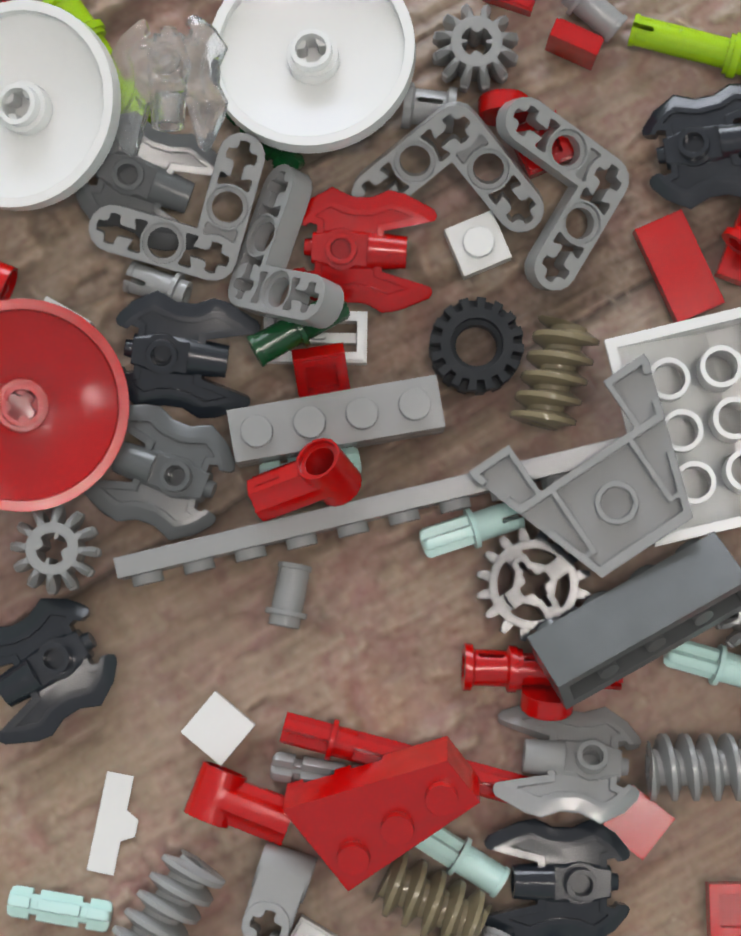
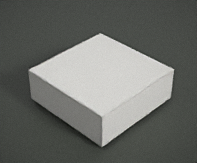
(218, 728)

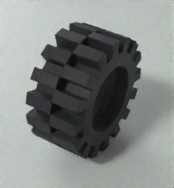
(485, 316)

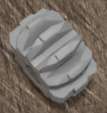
(475, 31)
(39, 543)

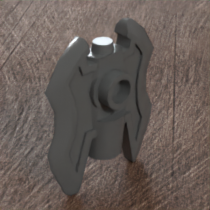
(149, 182)
(166, 474)

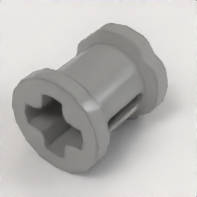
(423, 102)

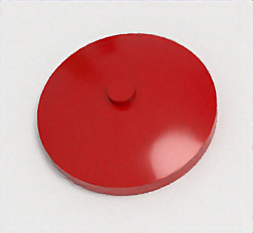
(58, 405)

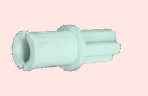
(469, 529)
(706, 661)
(466, 861)

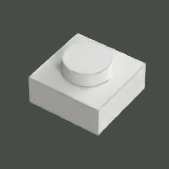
(477, 244)

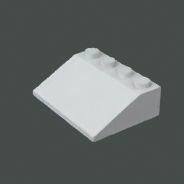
(700, 395)

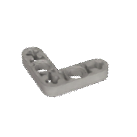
(463, 155)
(578, 178)
(209, 227)
(262, 272)

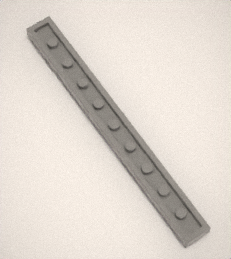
(348, 519)

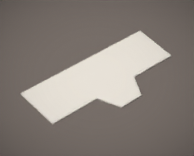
(112, 824)

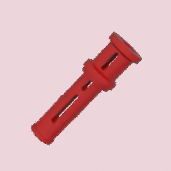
(504, 669)

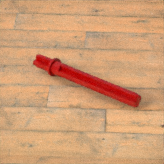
(367, 748)

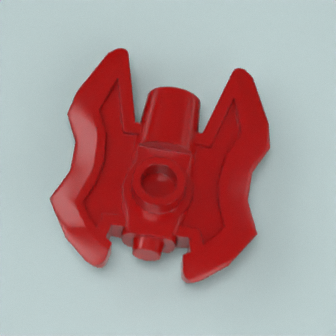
(355, 249)

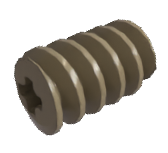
(554, 375)
(431, 900)

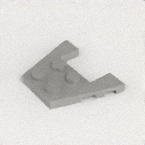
(614, 499)

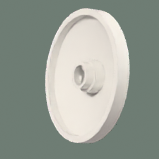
(314, 69)
(54, 104)

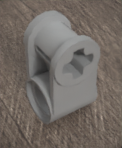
(278, 887)

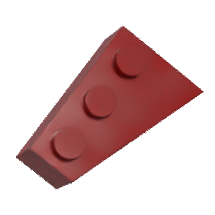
(382, 808)

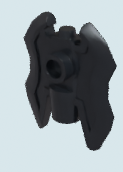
(699, 146)
(175, 353)
(51, 668)
(565, 882)

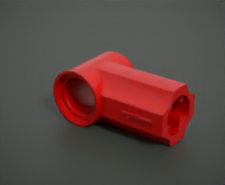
(316, 475)
(227, 799)

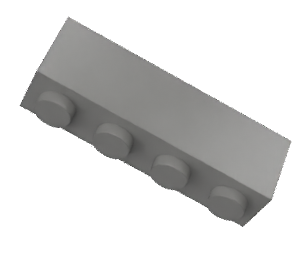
(347, 417)

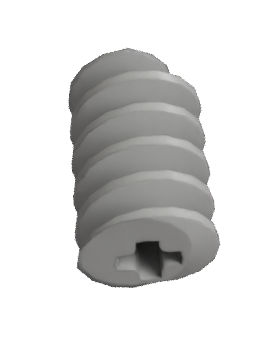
(693, 766)
(174, 899)

